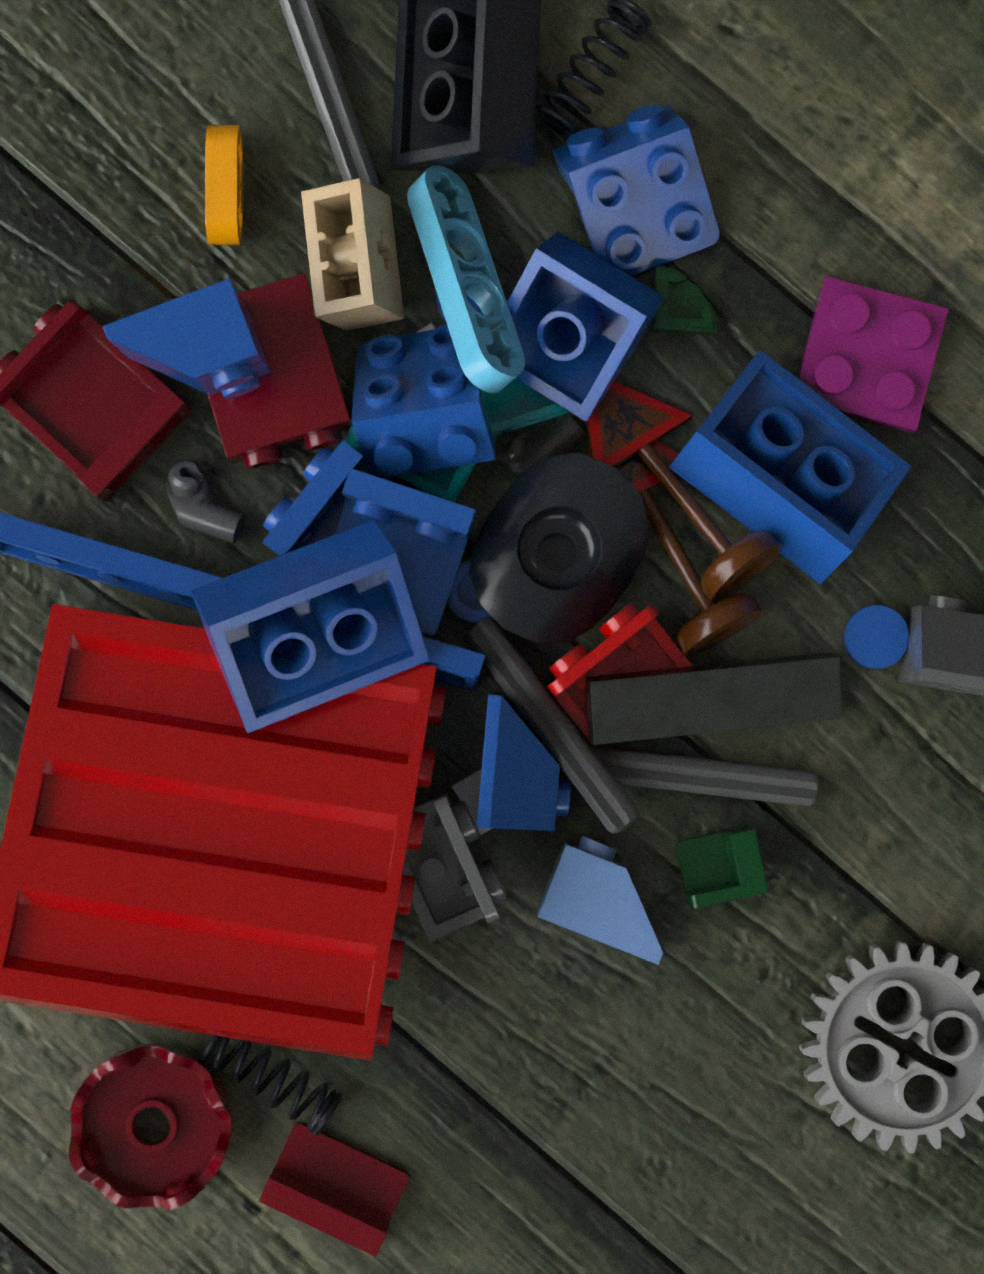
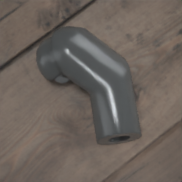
(195, 505)

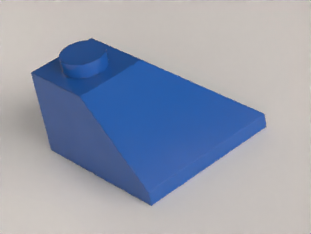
(518, 775)

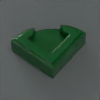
(685, 305)

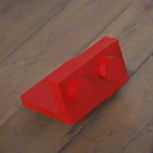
(631, 645)

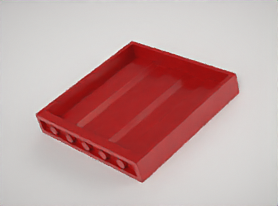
(207, 868)

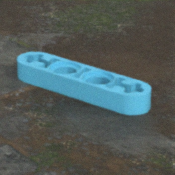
(485, 342)

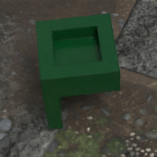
(721, 867)

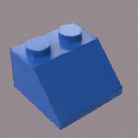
(577, 323)
(197, 340)

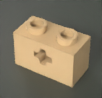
(352, 255)

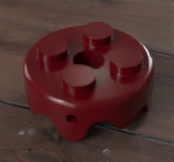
(141, 1171)

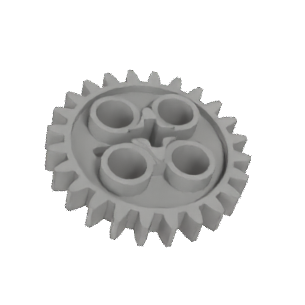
(878, 1095)

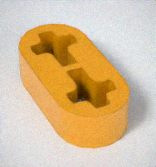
(224, 184)

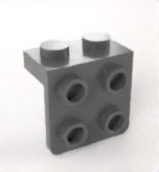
(449, 881)

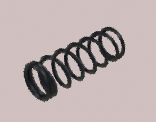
(630, 20)
(325, 1105)

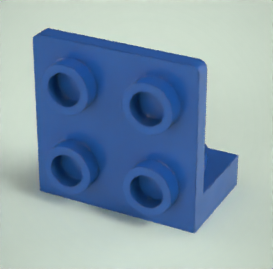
(422, 530)

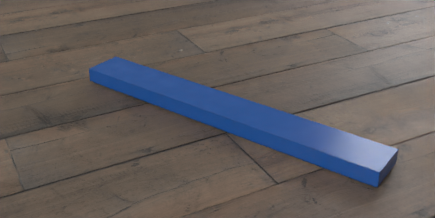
(172, 582)

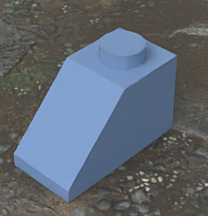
(598, 900)

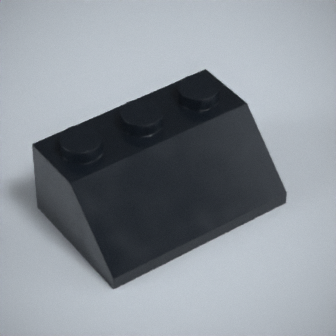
(466, 85)

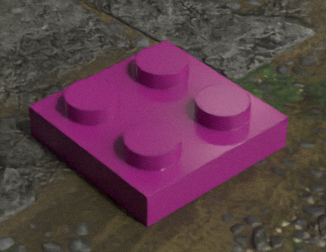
(872, 353)

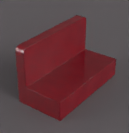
(335, 1188)

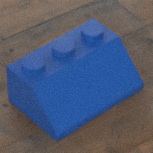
(791, 467)
(311, 625)

